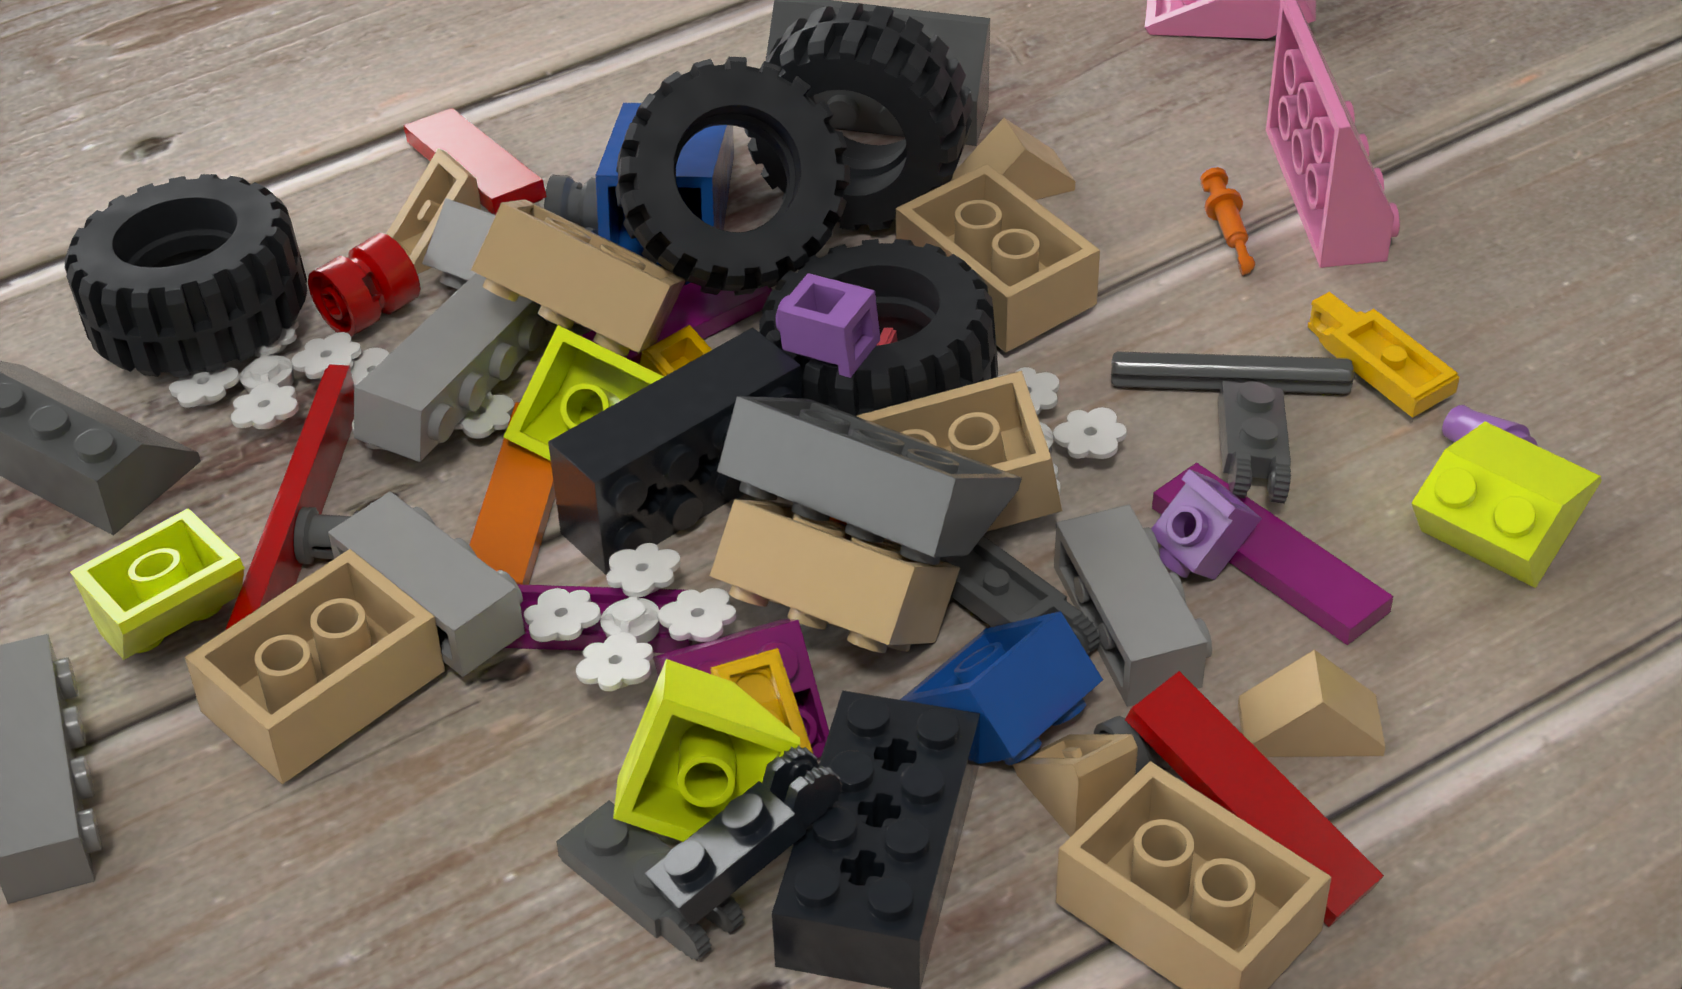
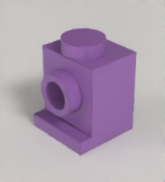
(829, 322)
(1220, 525)

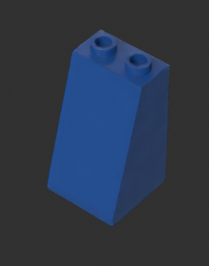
(701, 178)

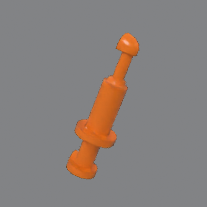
(1224, 207)

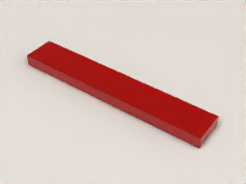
(304, 485)

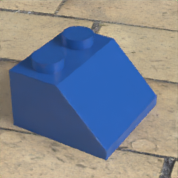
(1018, 681)

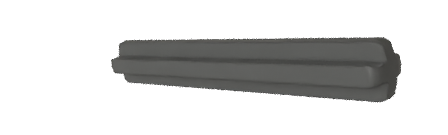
(1208, 371)

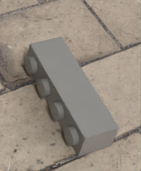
(444, 369)
(42, 783)

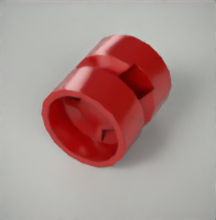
(362, 286)

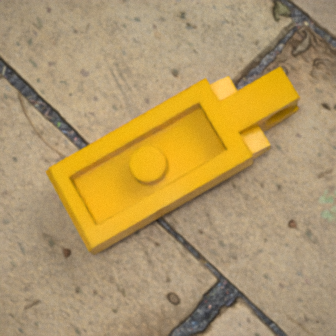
(1383, 355)

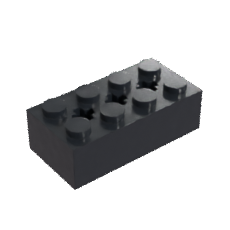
(656, 454)
(878, 864)

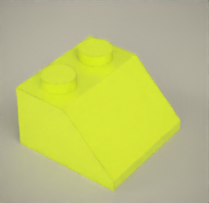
(571, 386)
(1504, 501)
(159, 583)
(695, 752)

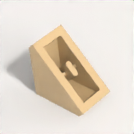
(1020, 160)
(420, 213)
(1311, 713)
(1079, 775)

